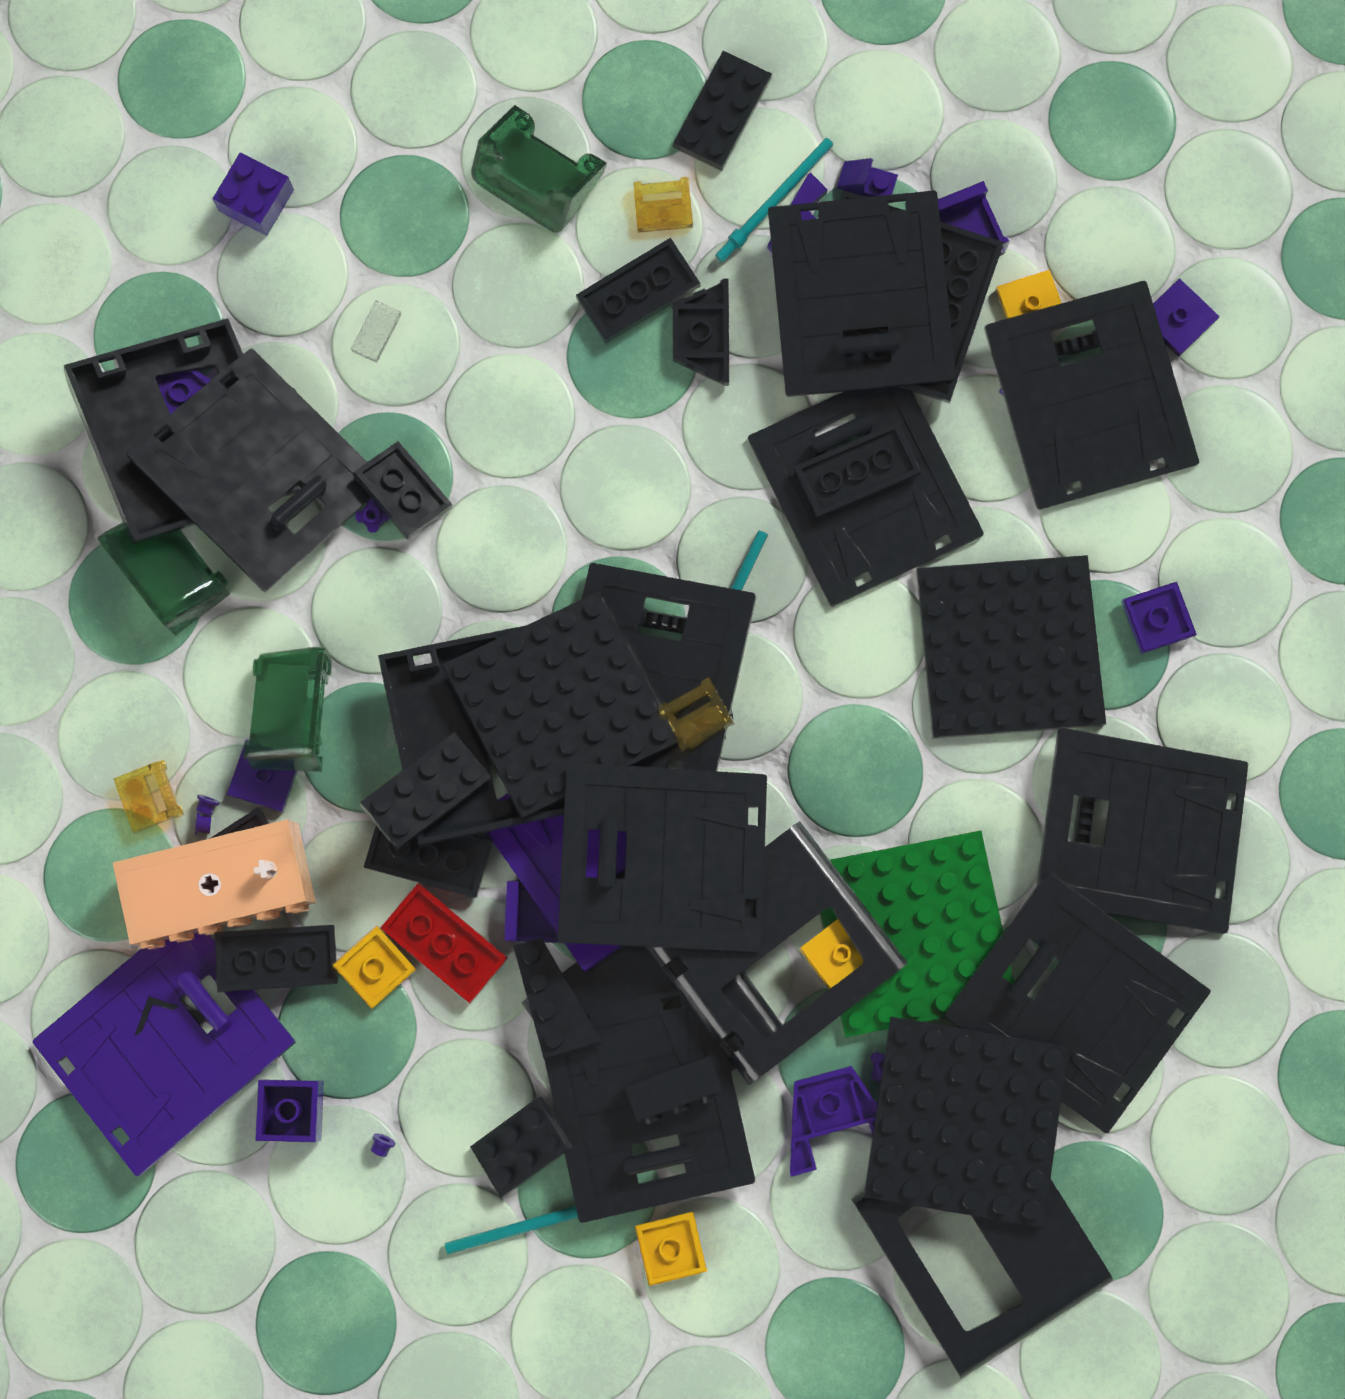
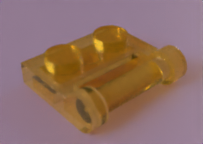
(666, 213)
(700, 723)
(138, 798)

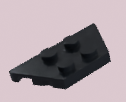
(703, 332)

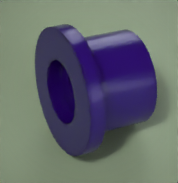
(206, 804)
(203, 824)
(382, 1144)

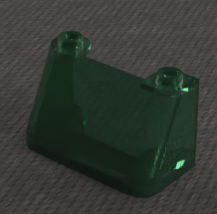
(532, 173)
(167, 575)
(288, 709)

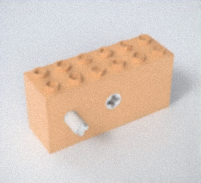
(174, 892)

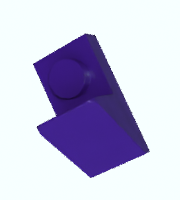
(864, 180)

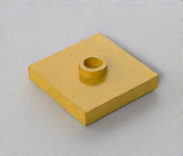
(1028, 294)
(832, 954)
(374, 967)
(671, 1248)

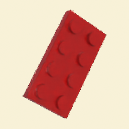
(444, 943)

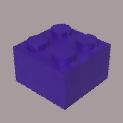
(253, 194)
(289, 1110)

